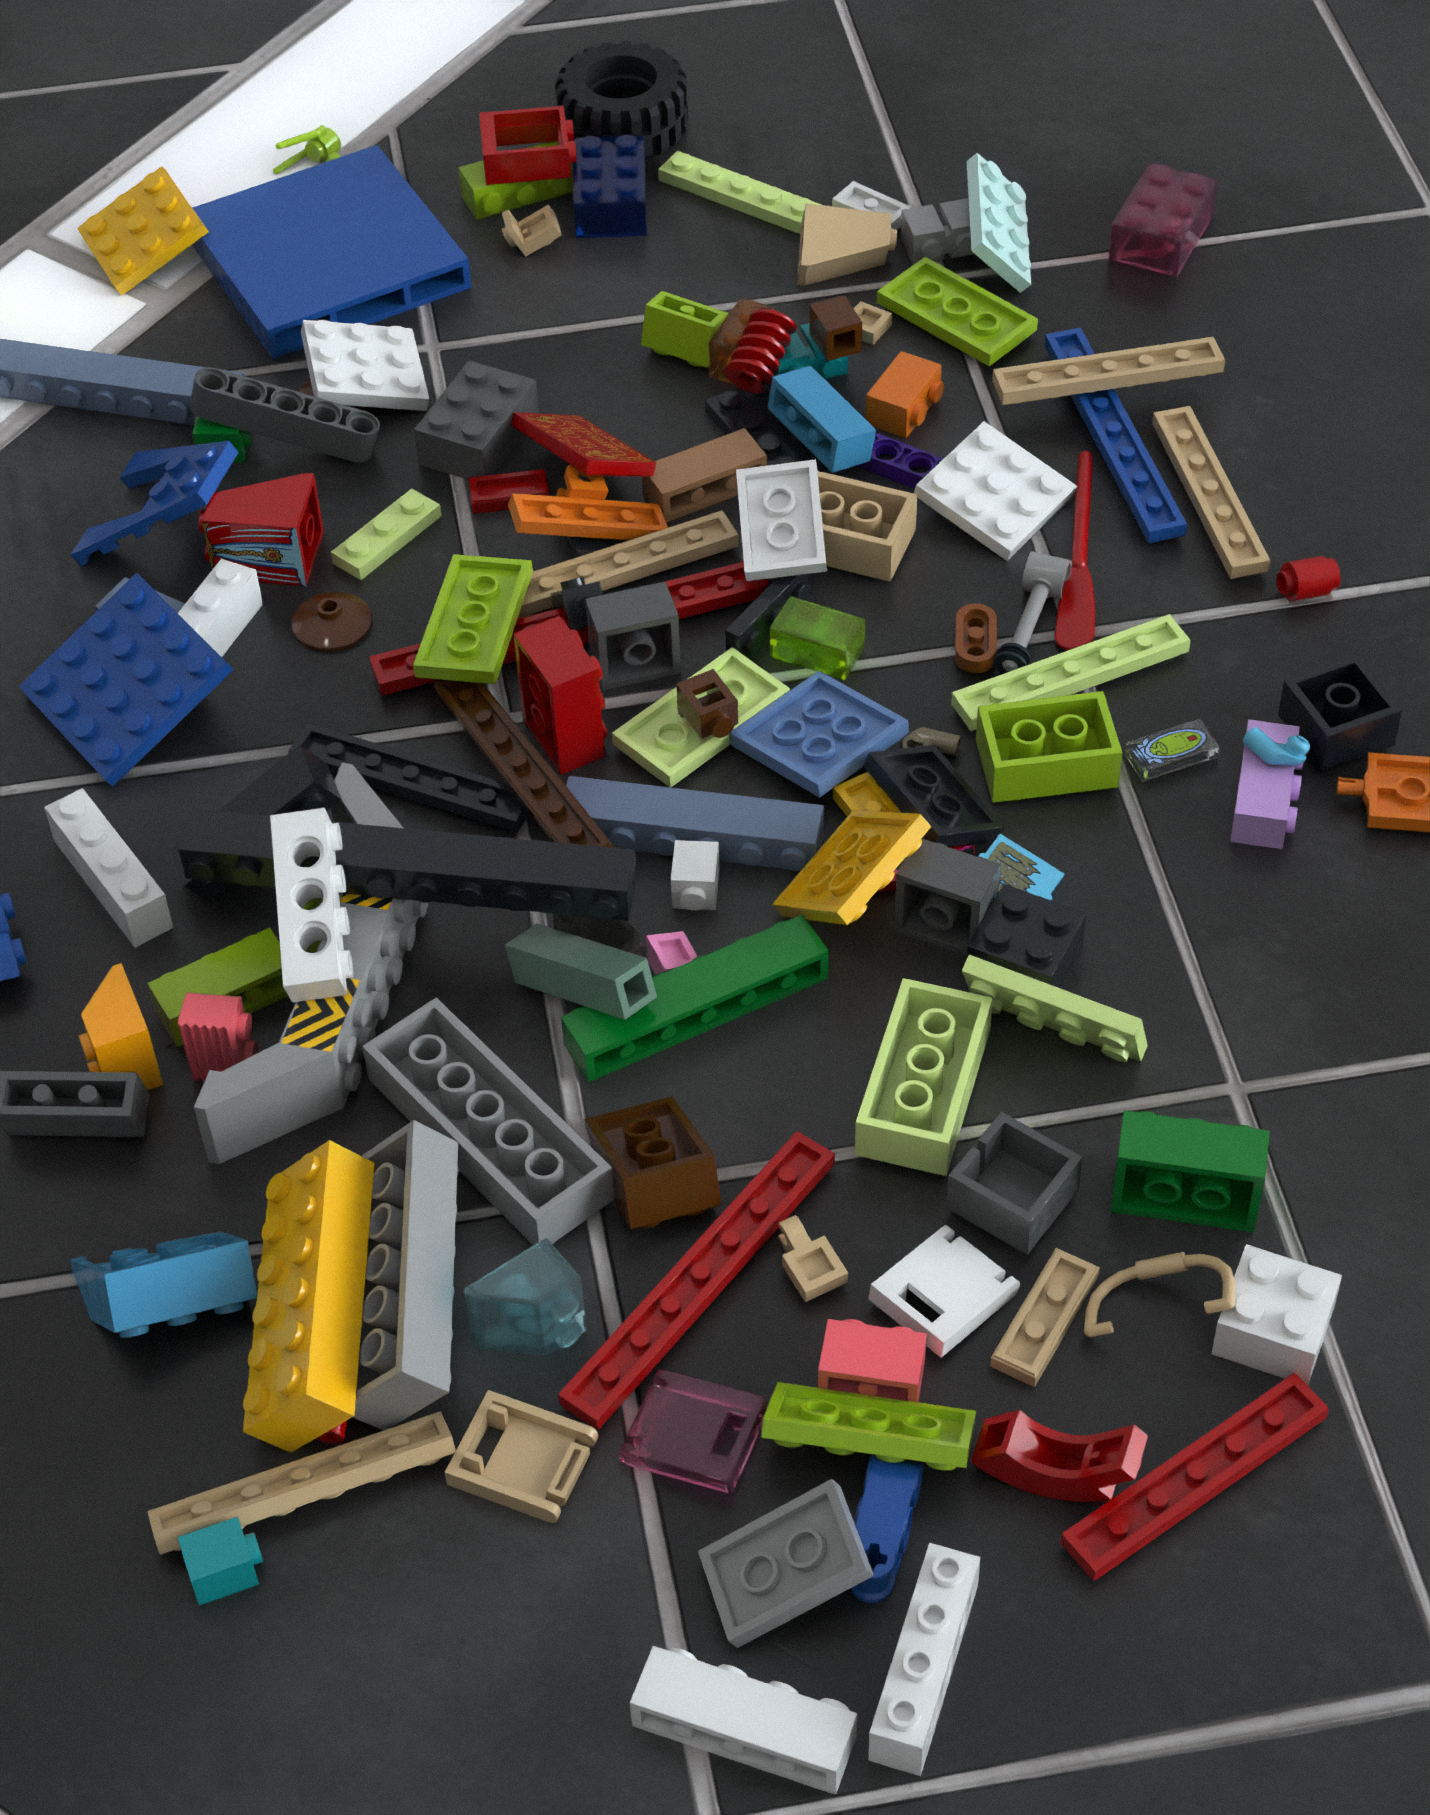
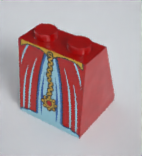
(266, 528)

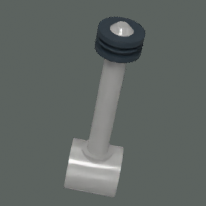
(1043, 579)

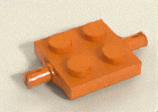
(1393, 791)

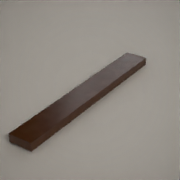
(520, 764)

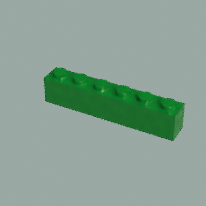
(700, 997)

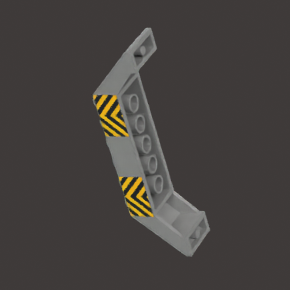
(324, 1037)

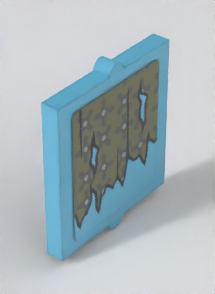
(1022, 868)

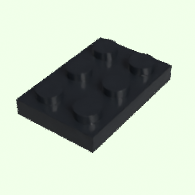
(928, 785)

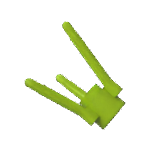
(321, 146)

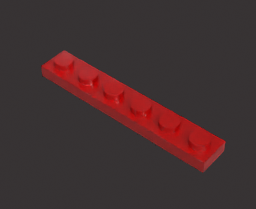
(1193, 1476)

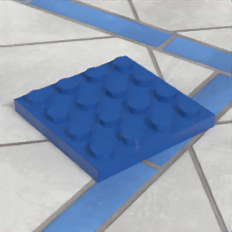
(125, 679)

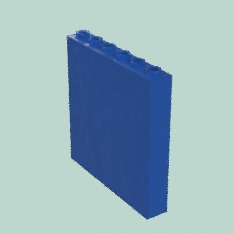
(328, 246)

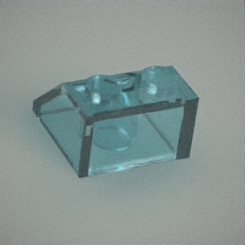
(527, 1304)

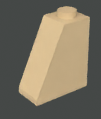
(842, 242)

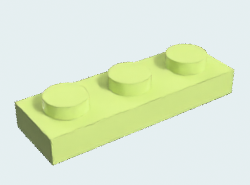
(386, 534)

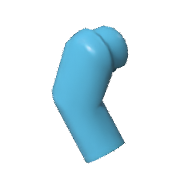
(1276, 753)

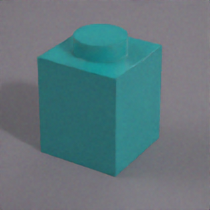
(220, 1560)

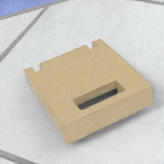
(532, 1462)

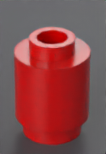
(1308, 578)

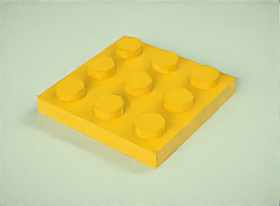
(142, 230)
(852, 866)

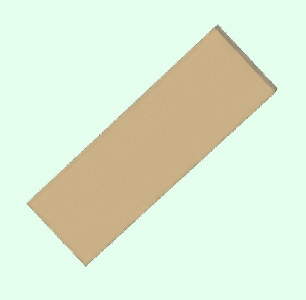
(1044, 1317)

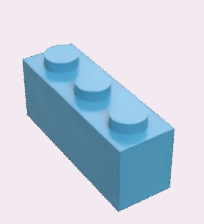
(821, 419)

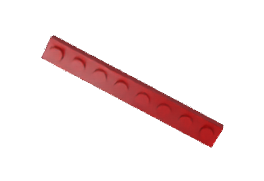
(695, 1281)

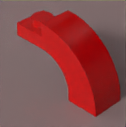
(1057, 1462)

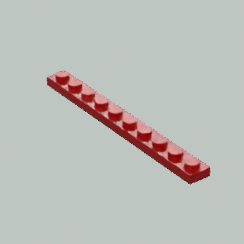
(690, 595)

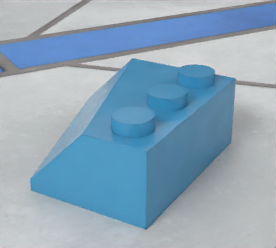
(166, 1285)

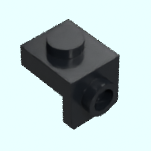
(573, 600)

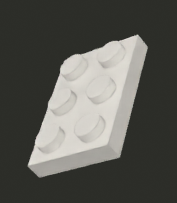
(781, 520)

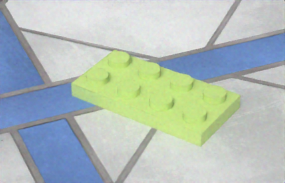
(669, 744)
(1043, 1004)

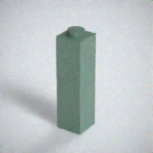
(581, 971)

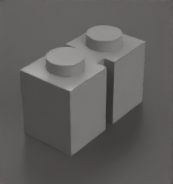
(927, 237)

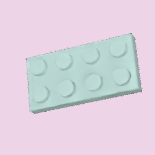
(998, 222)

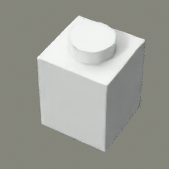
(695, 875)

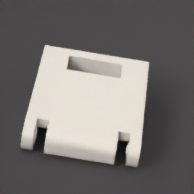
(951, 1280)

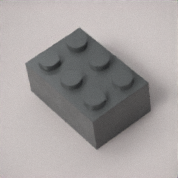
(471, 422)

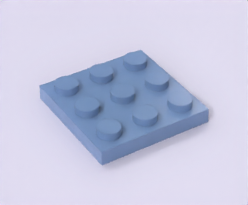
(818, 733)

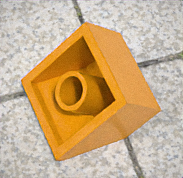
(118, 1032)

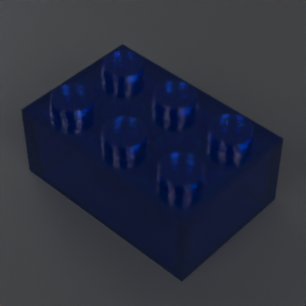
(610, 187)

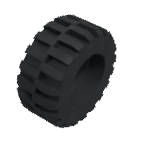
(625, 93)

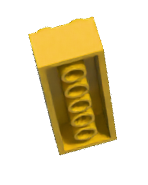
(309, 1298)

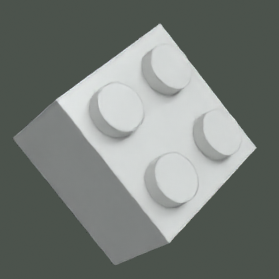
(1277, 1314)

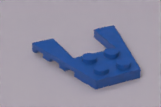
(186, 484)

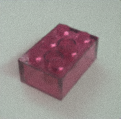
(1163, 219)

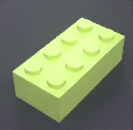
(923, 1077)

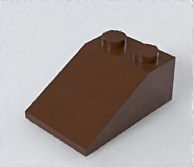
(656, 1162)

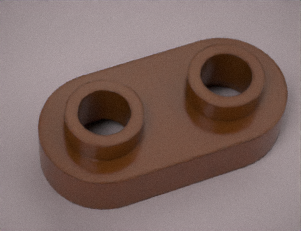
(975, 638)

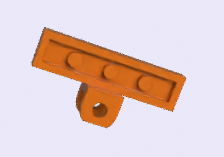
(584, 512)

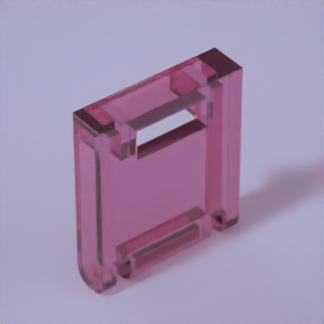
(682, 1426)

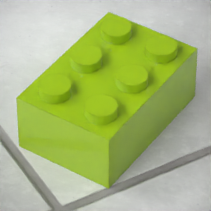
(1048, 746)

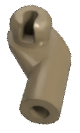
(944, 741)

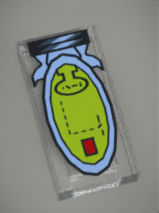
(1171, 749)

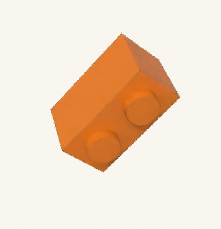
(904, 394)

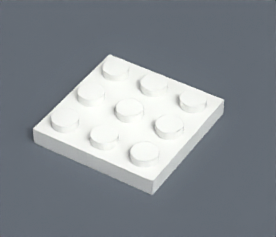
(364, 365)
(995, 490)

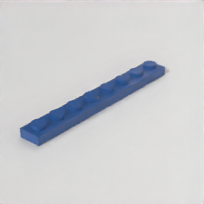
(1122, 448)

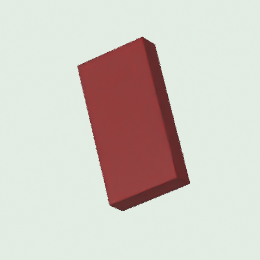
(494, 491)

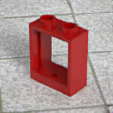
(527, 127)

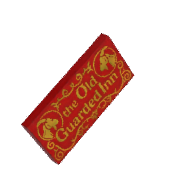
(583, 445)

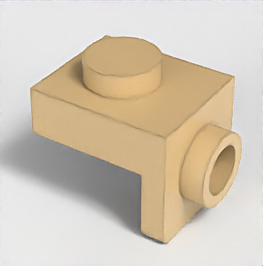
(533, 231)

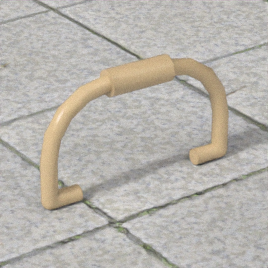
(1154, 1268)

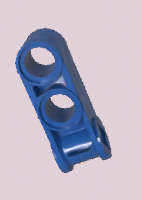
(885, 1523)

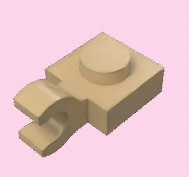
(809, 1263)

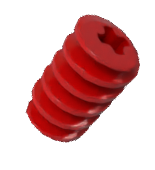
(760, 349)

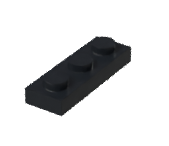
(754, 624)

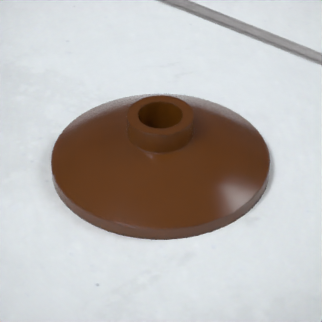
(331, 621)

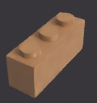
(701, 474)

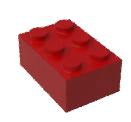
(561, 694)

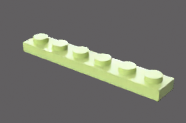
(734, 190)
(1077, 668)

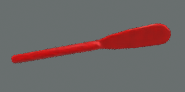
(1077, 607)

